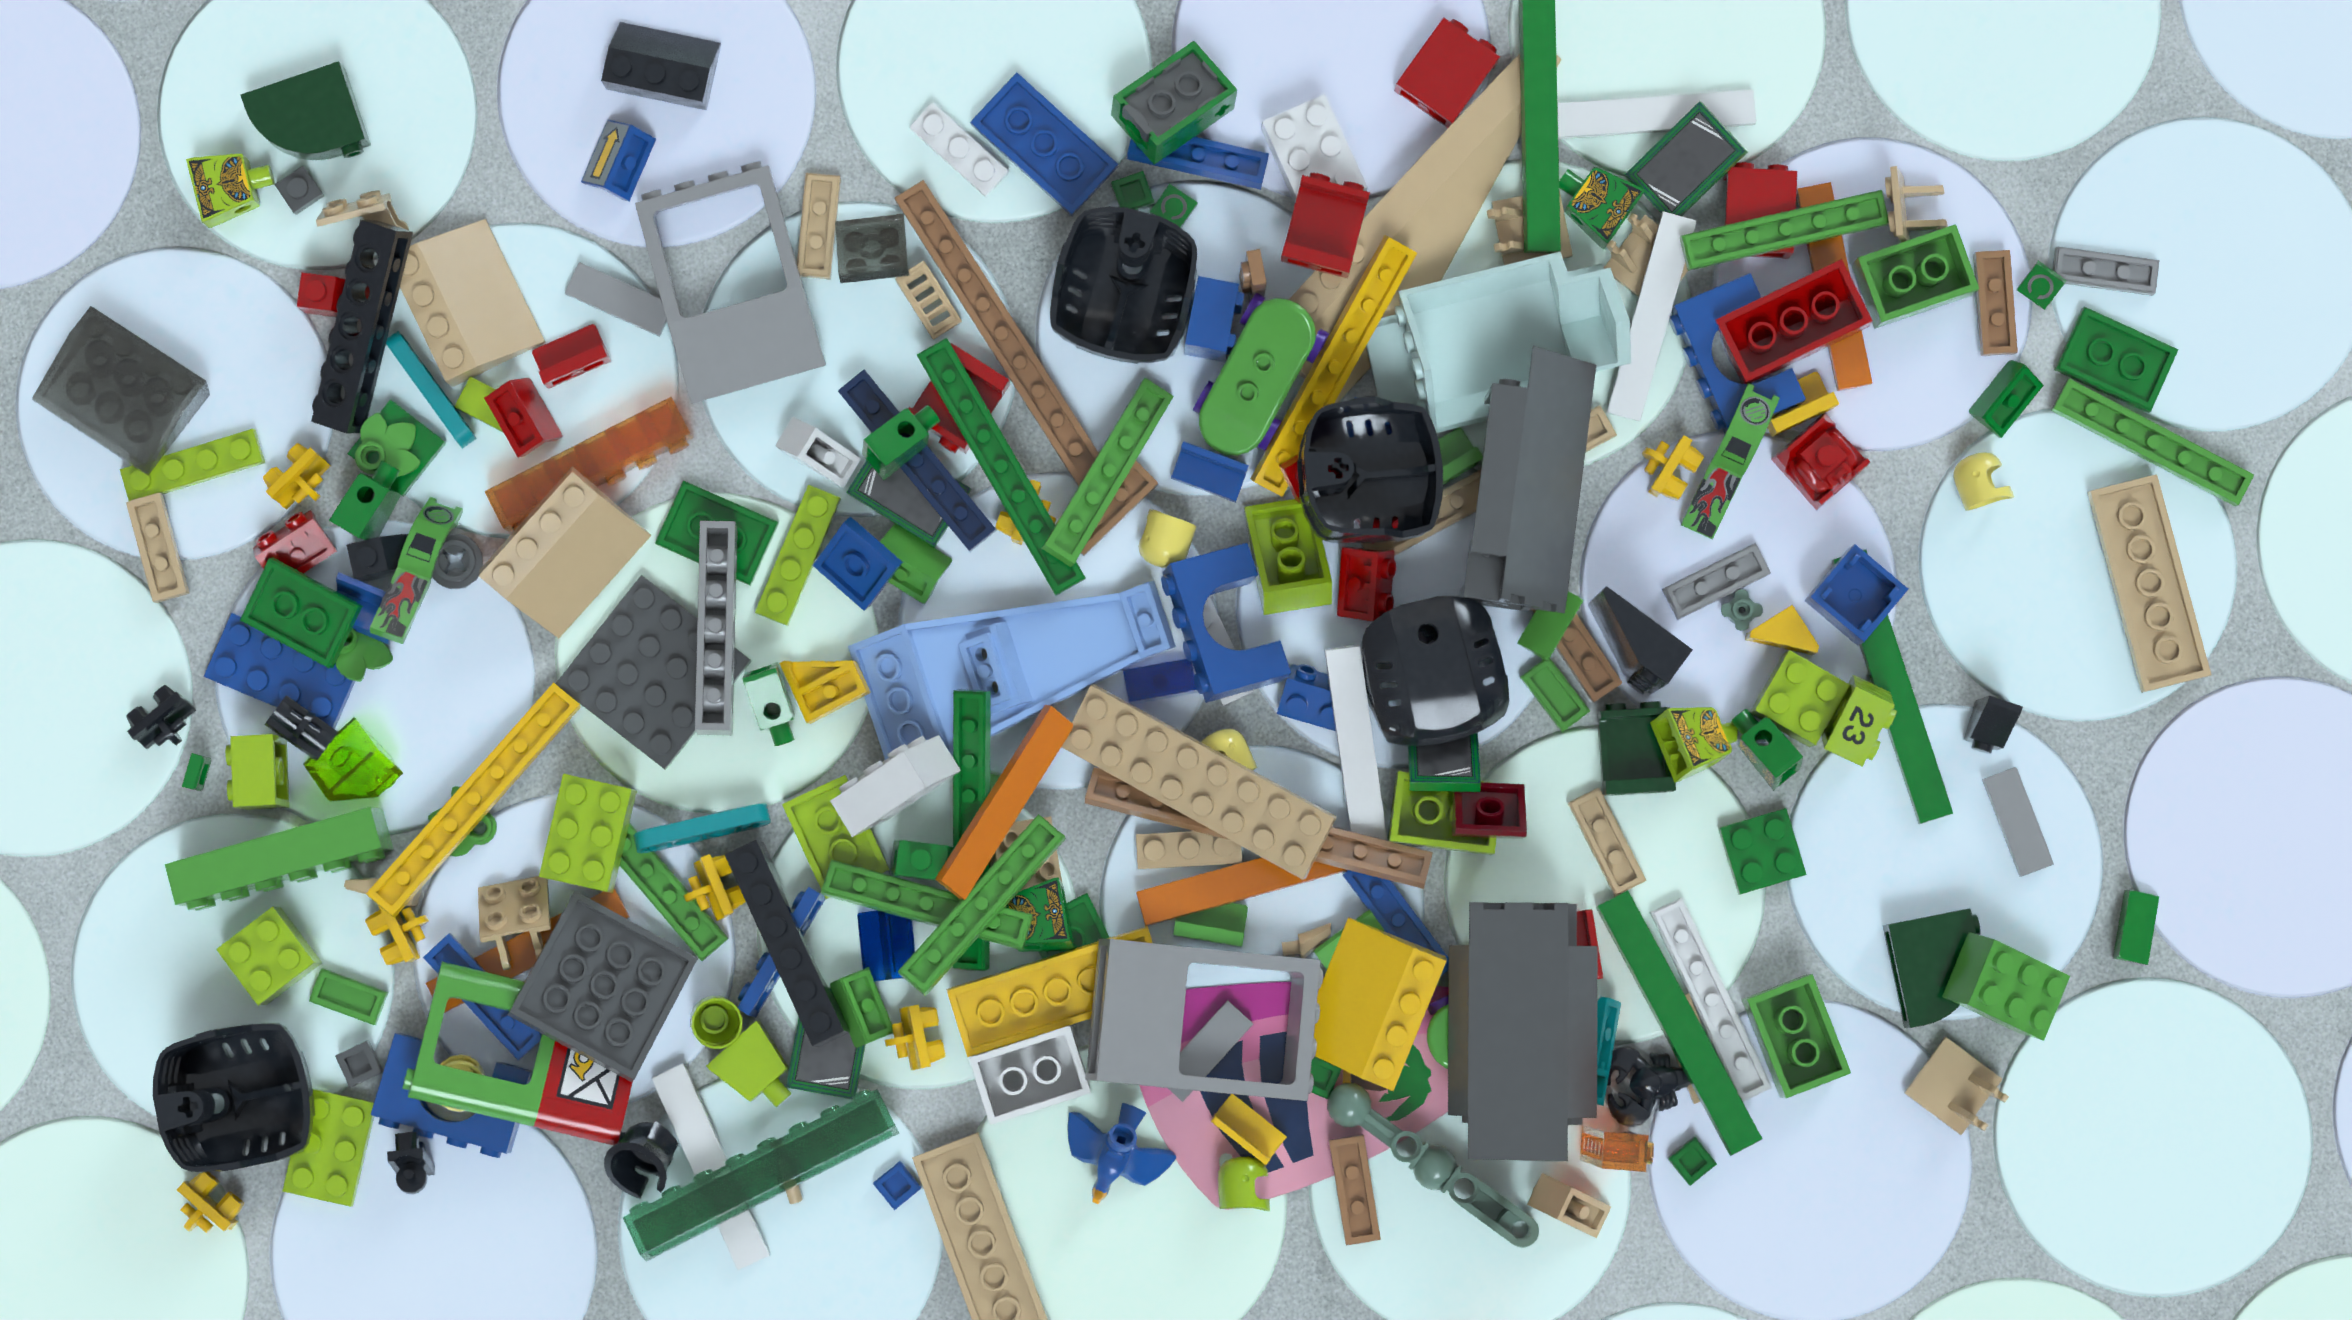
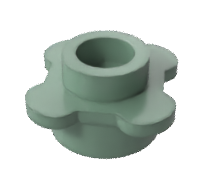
(1731, 610)

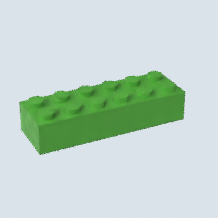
(279, 857)

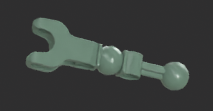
(1432, 1165)

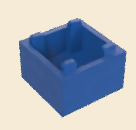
(1212, 319)
(1856, 594)

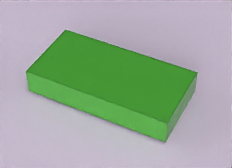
(1555, 694)
(348, 996)

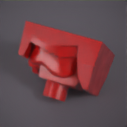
(1820, 461)

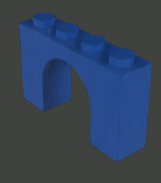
(1697, 326)
(1219, 669)
(396, 1108)

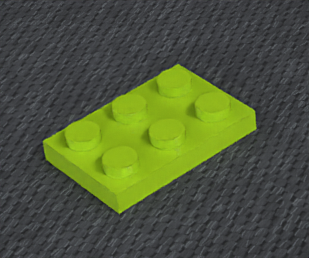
(826, 836)
(336, 1150)

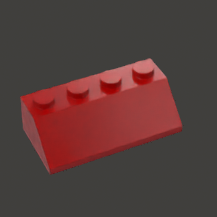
(1793, 322)

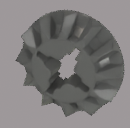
(472, 562)

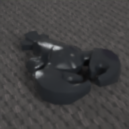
(1648, 1082)

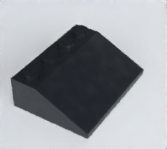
(1639, 644)

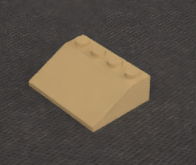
(467, 302)
(564, 553)

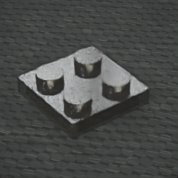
(872, 248)

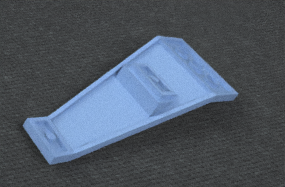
(1032, 655)

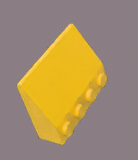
(1374, 1002)

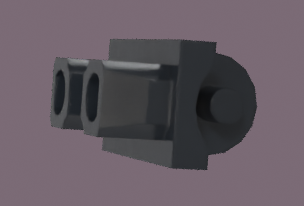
(162, 721)
(301, 728)
(410, 1163)

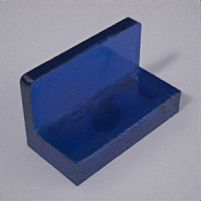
(1159, 681)
(885, 943)

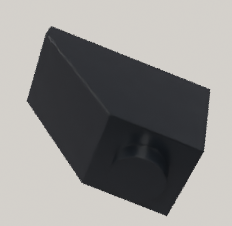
(375, 556)
(1991, 723)

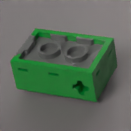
(1174, 102)

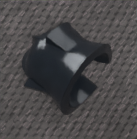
(643, 1147)

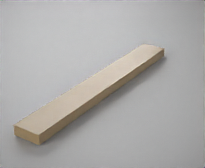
(1461, 498)

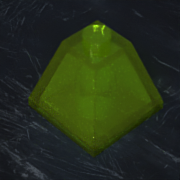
(353, 765)

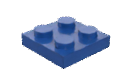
(857, 563)

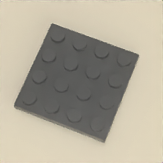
(643, 672)
(602, 986)

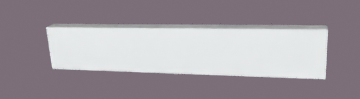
(1651, 113)
(1651, 317)
(1355, 741)
(1710, 999)
(705, 1153)

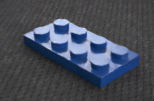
(1044, 144)
(271, 670)

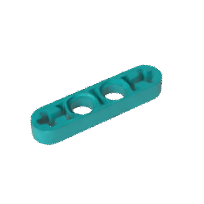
(430, 389)
(702, 828)

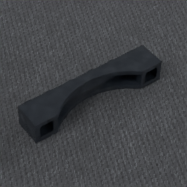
(785, 943)

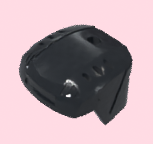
(1119, 309)
(1379, 473)
(1437, 680)
(260, 1091)

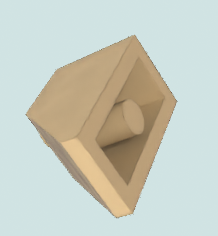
(1569, 1205)

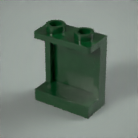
(1630, 751)

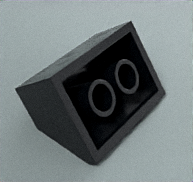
(661, 65)

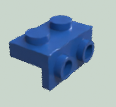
(1307, 697)

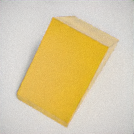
(1786, 632)

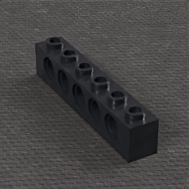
(375, 316)

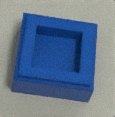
(897, 1185)

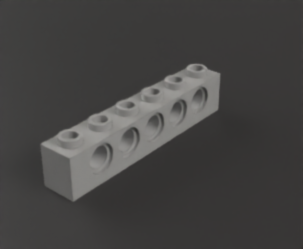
(716, 628)

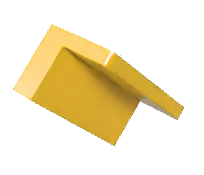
(1816, 403)
(1248, 1128)

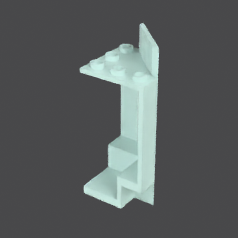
(1481, 328)

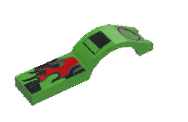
(1730, 462)
(414, 571)

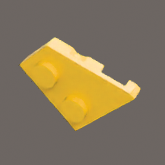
(824, 685)

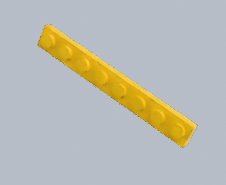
(1336, 358)
(473, 800)

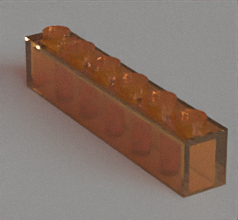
(598, 458)
(1615, 1148)

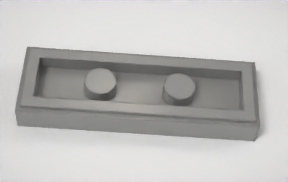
(2106, 270)
(617, 299)
(1716, 581)
(2018, 821)
(1211, 1044)

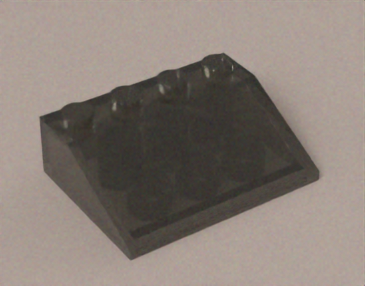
(120, 390)

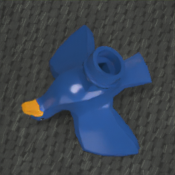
(1116, 1151)

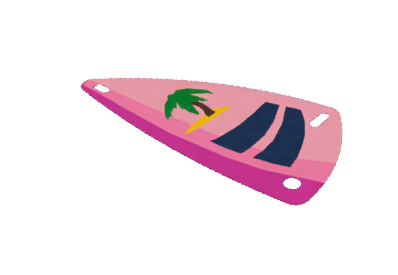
(1259, 1057)

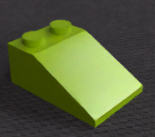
(1287, 558)

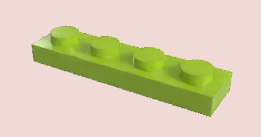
(195, 465)
(798, 555)

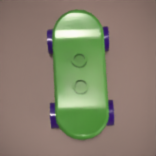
(1257, 376)

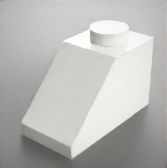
(818, 451)

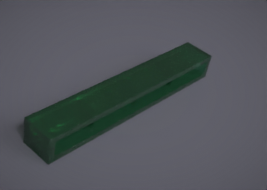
(760, 1174)

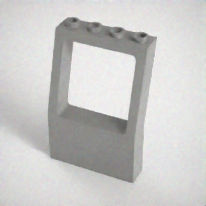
(746, 340)
(1142, 1014)

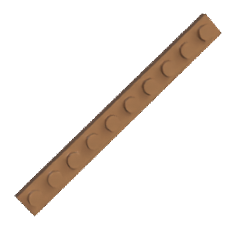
(998, 329)
(1340, 848)

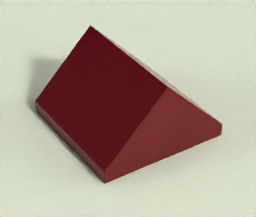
(1491, 813)

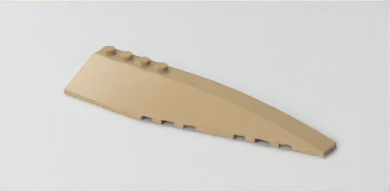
(1428, 206)

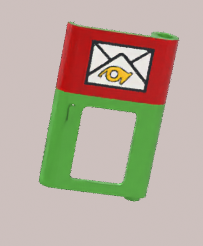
(565, 1088)

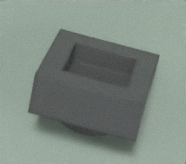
(299, 190)
(359, 1063)

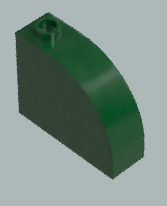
(310, 114)
(1922, 961)

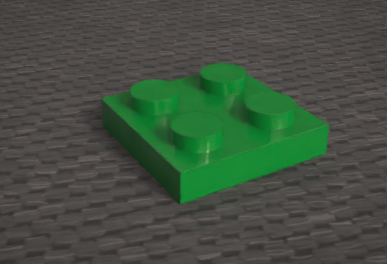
(1762, 851)

